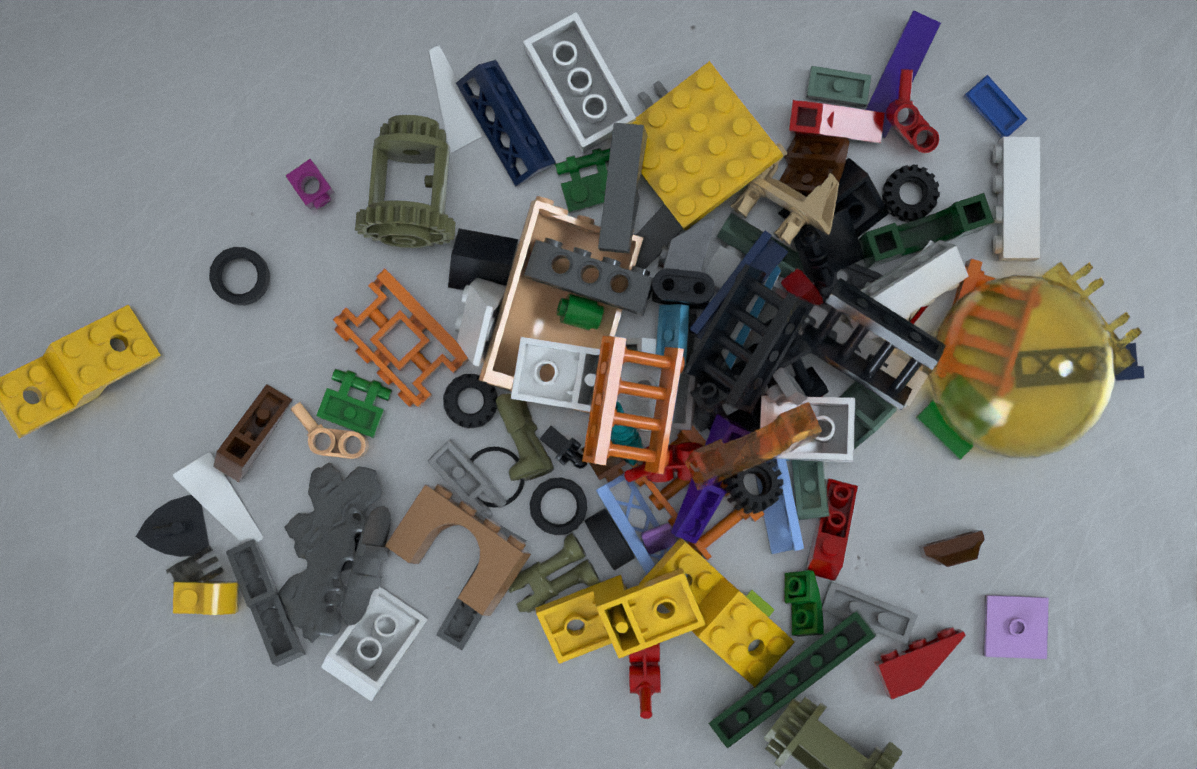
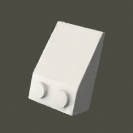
(479, 318)
(837, 423)
(375, 644)

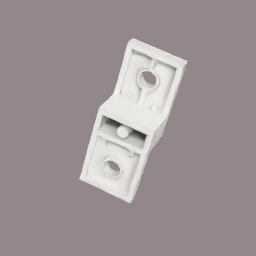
(574, 377)

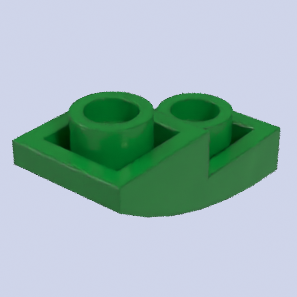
(805, 598)

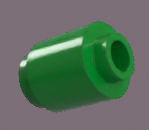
(580, 312)

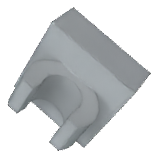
(785, 389)

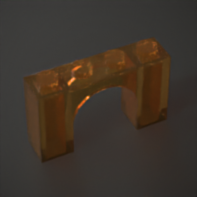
(786, 433)

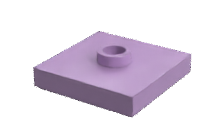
(1016, 626)

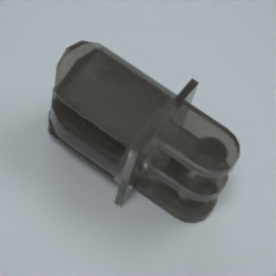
(191, 571)

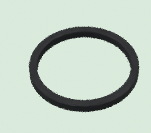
(516, 460)

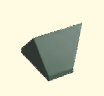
(870, 411)

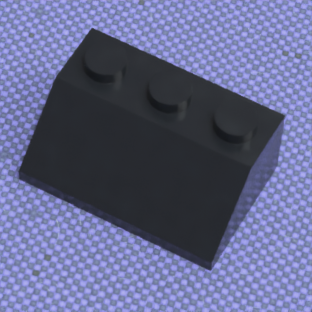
(857, 195)

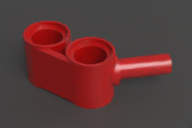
(915, 122)
(677, 457)
(645, 677)

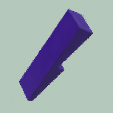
(906, 55)
(700, 505)

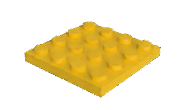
(702, 146)

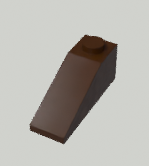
(251, 433)

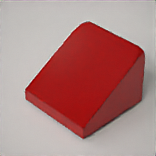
(800, 285)

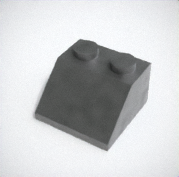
(688, 249)

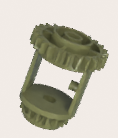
(408, 223)
(818, 747)

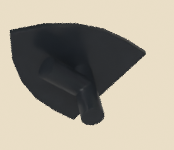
(176, 528)

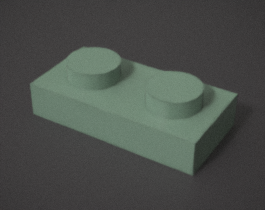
(838, 86)
(810, 489)

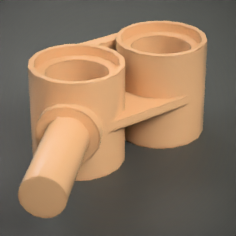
(338, 437)

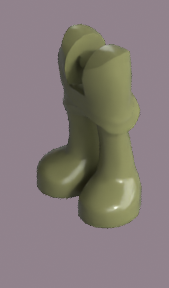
(532, 456)
(546, 589)

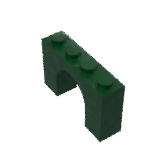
(946, 225)

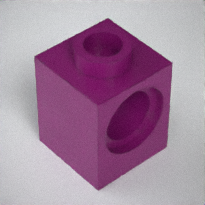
(304, 173)

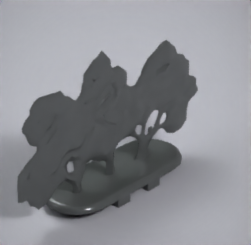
(328, 542)

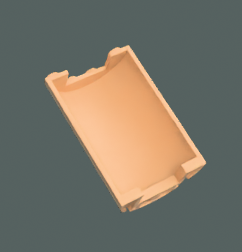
(531, 307)

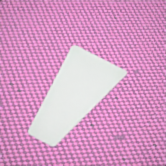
(217, 495)

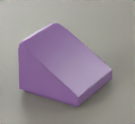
(658, 538)

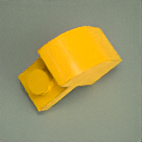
(206, 597)

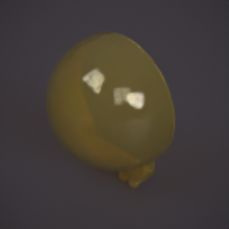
(1028, 363)

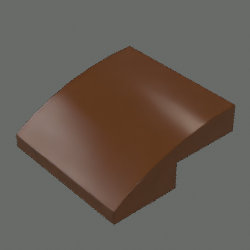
(812, 159)

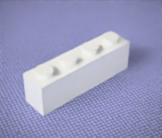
(1017, 199)
(918, 281)

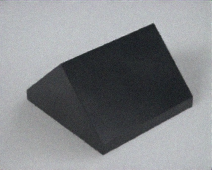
(480, 257)

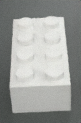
(578, 81)

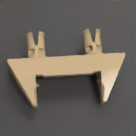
(815, 209)

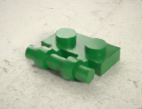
(588, 190)
(351, 412)

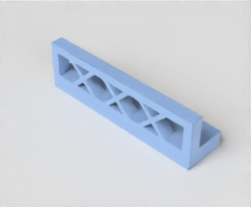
(781, 517)
(624, 525)

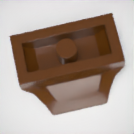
(954, 549)

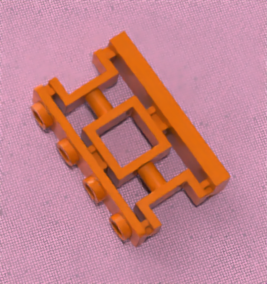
(417, 323)

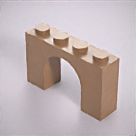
(499, 556)

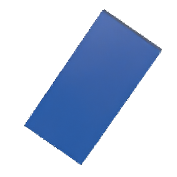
(995, 107)

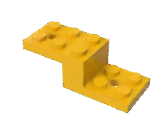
(75, 370)
(728, 615)
(620, 616)

